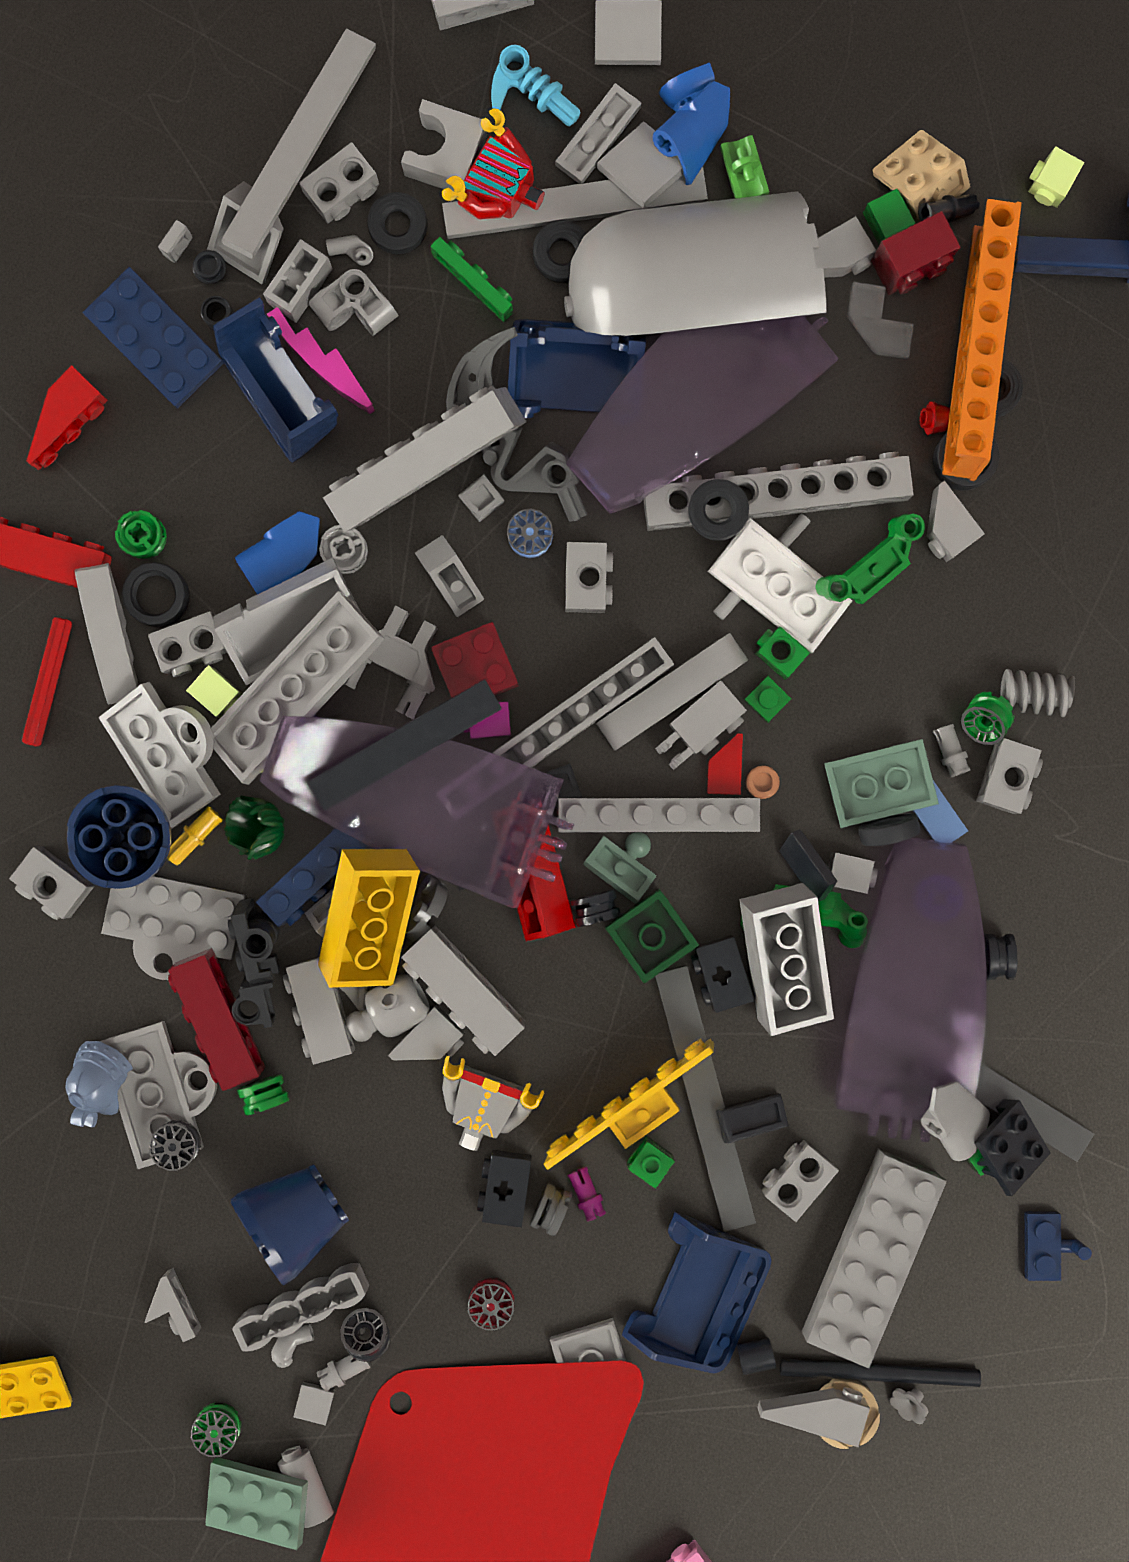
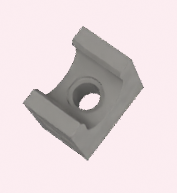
(461, 147)

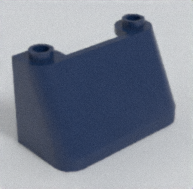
(566, 367)

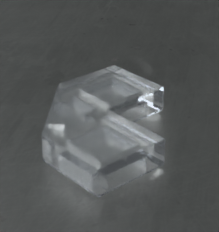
(881, 335)

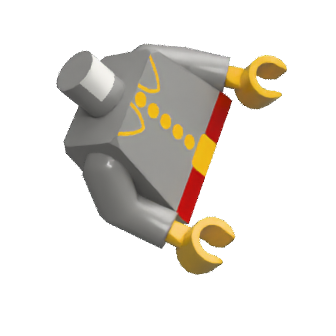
(484, 1102)

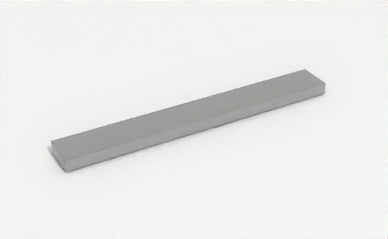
(298, 144)
(571, 204)

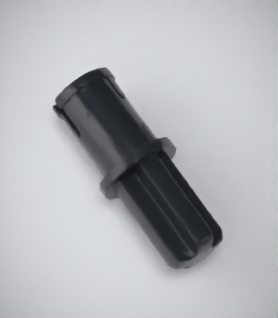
(951, 207)

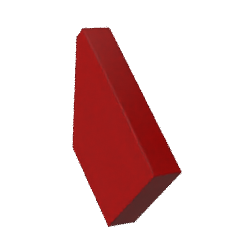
(726, 769)

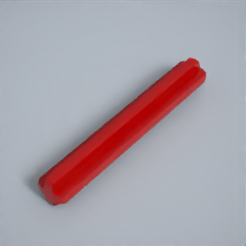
(47, 681)

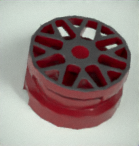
(491, 1303)

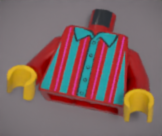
(498, 178)

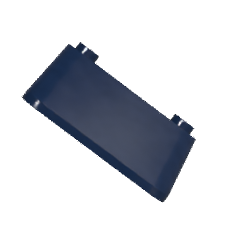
(702, 1299)

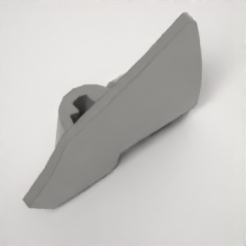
(956, 1119)

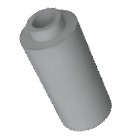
(299, 1464)

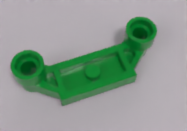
(877, 566)
(840, 915)

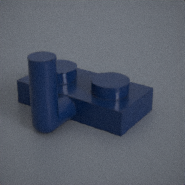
(1045, 1246)

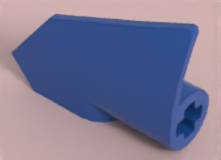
(695, 128)
(282, 552)

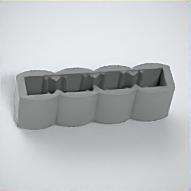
(293, 1308)

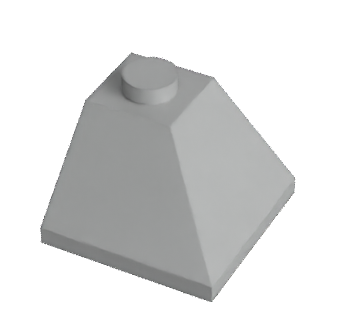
(258, 266)

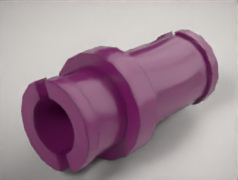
(586, 1194)

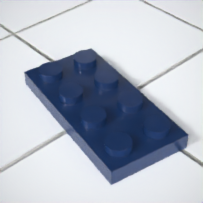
(153, 337)

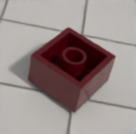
(915, 254)
(474, 658)

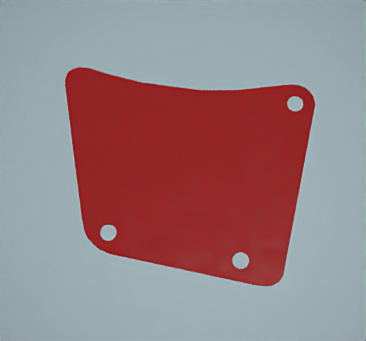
(486, 1464)

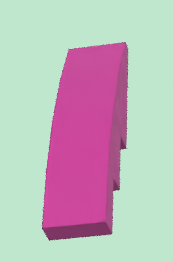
(329, 367)

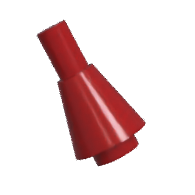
(934, 418)

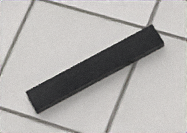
(404, 745)

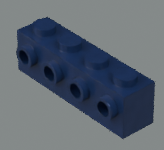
(307, 879)

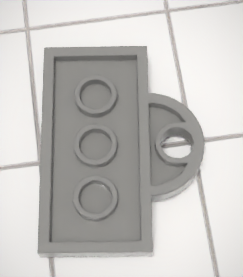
(163, 752)
(171, 920)
(158, 1086)

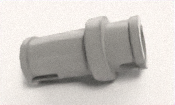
(951, 750)
(340, 1371)

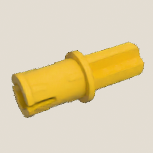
(193, 835)

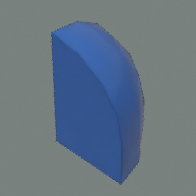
(686, 84)

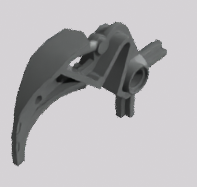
(537, 473)

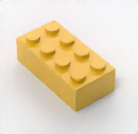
(368, 917)

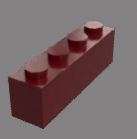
(208, 1007)

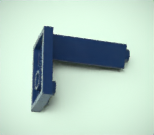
(1072, 256)

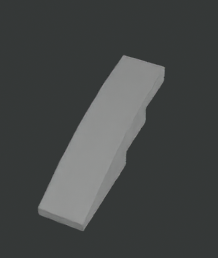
(107, 631)

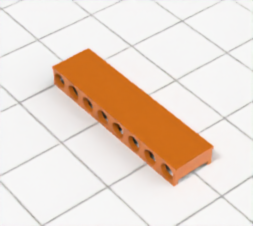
(981, 341)

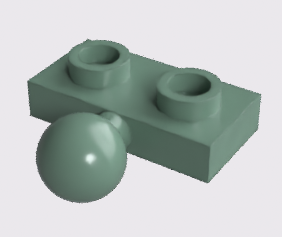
(620, 867)

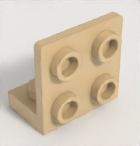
(923, 172)

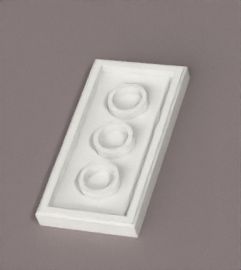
(777, 585)

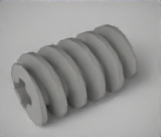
(1038, 691)

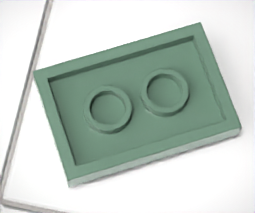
(881, 783)
(256, 1503)

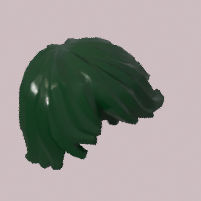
(254, 826)

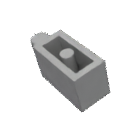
(704, 722)

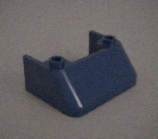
(271, 382)

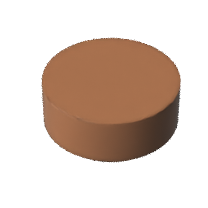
(762, 782)

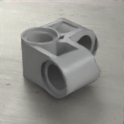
(336, 305)

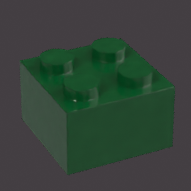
(651, 935)

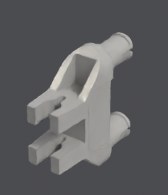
(404, 660)

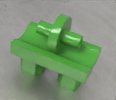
(744, 168)

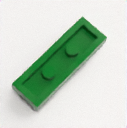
(473, 278)

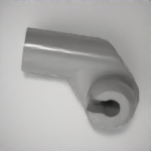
(352, 246)
(285, 1346)

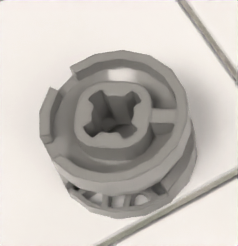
(345, 548)

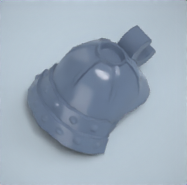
(95, 1082)

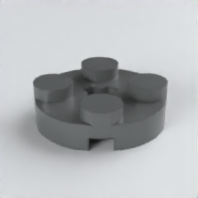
(427, 901)

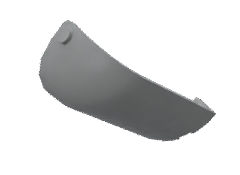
(697, 267)

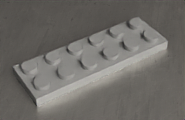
(295, 684)

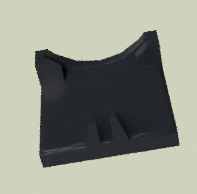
(1011, 1147)

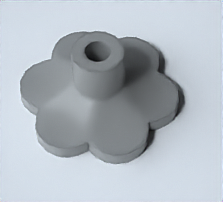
(909, 1405)

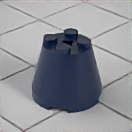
(100, 838)
(290, 1219)

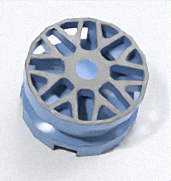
(530, 533)

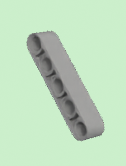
(672, 691)

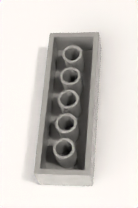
(424, 459)
(873, 1258)

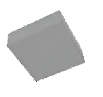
(175, 241)
(481, 498)
(314, 1403)

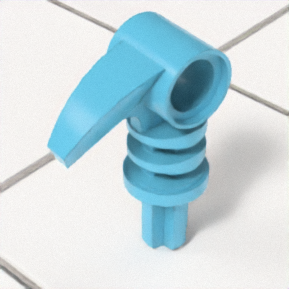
(530, 80)

